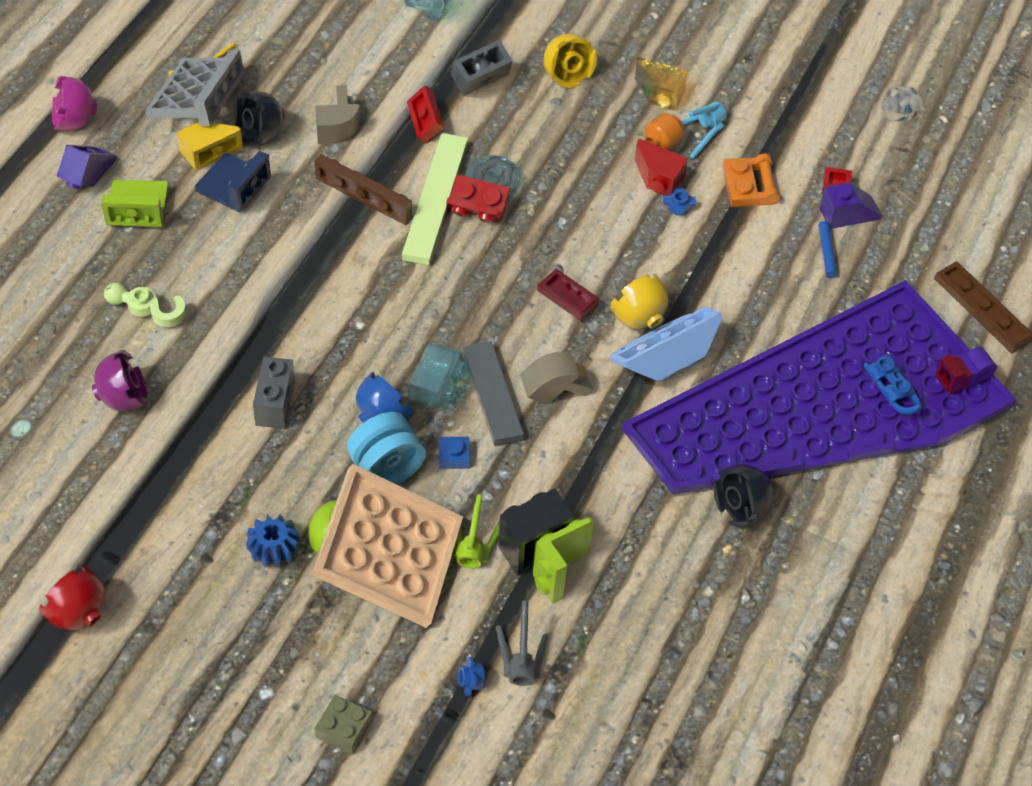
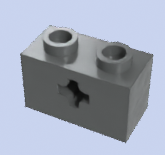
(481, 67)
(274, 392)

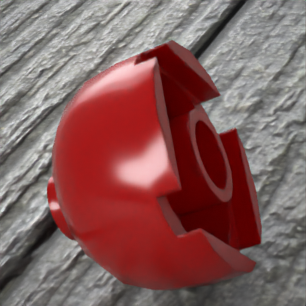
(75, 600)

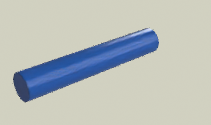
(827, 249)

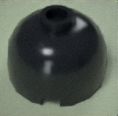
(258, 117)
(744, 494)

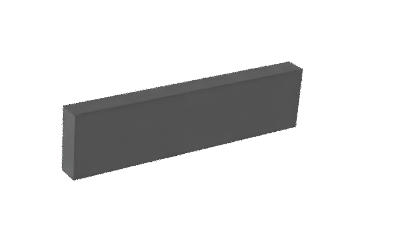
(493, 393)

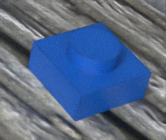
(454, 453)

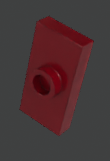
(568, 294)

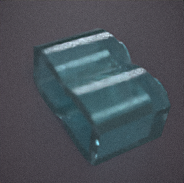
(436, 375)

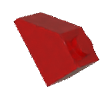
(659, 167)

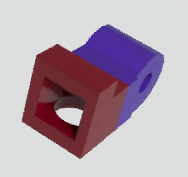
(965, 369)

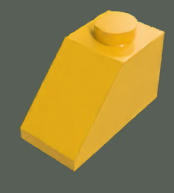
(208, 143)

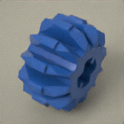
(273, 540)

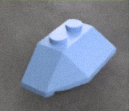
(670, 345)

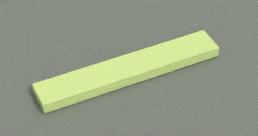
(432, 203)

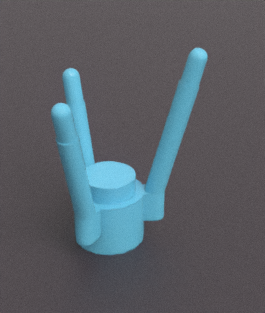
(709, 116)

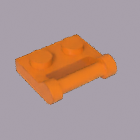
(742, 184)

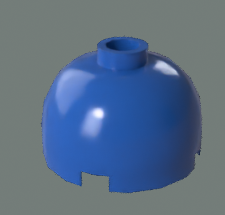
(378, 397)

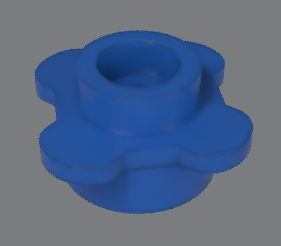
(679, 202)
(471, 676)

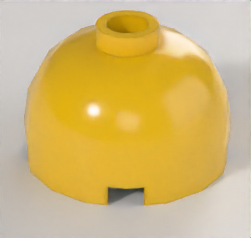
(569, 59)
(642, 304)

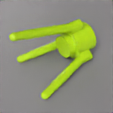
(471, 551)

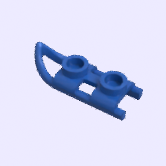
(898, 387)

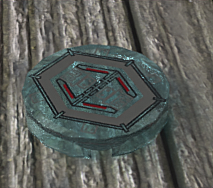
(495, 170)

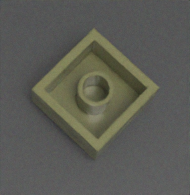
(343, 724)

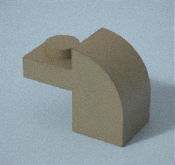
(338, 121)
(552, 375)

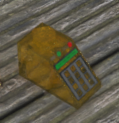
(661, 83)

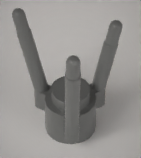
(522, 668)

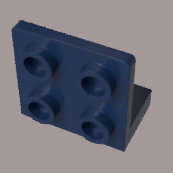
(234, 180)

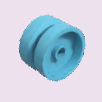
(387, 447)

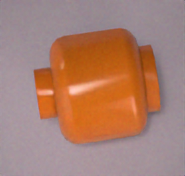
(665, 131)

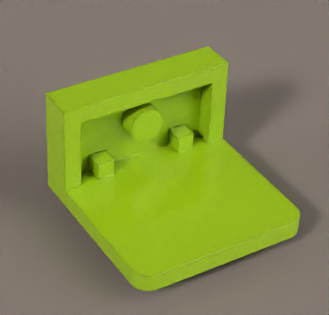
(558, 550)

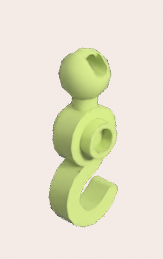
(144, 302)

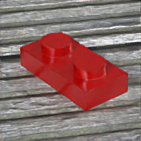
(425, 114)

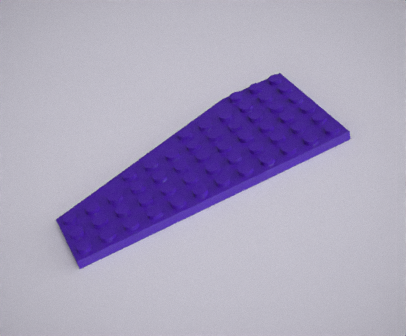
(815, 402)

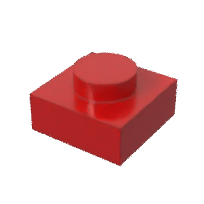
(835, 176)

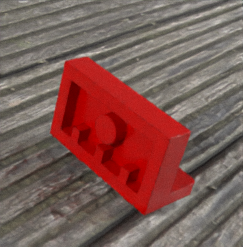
(478, 198)

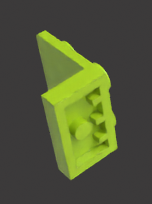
(135, 203)

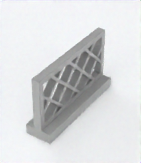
(212, 92)

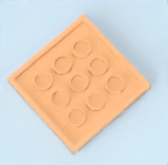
(388, 546)

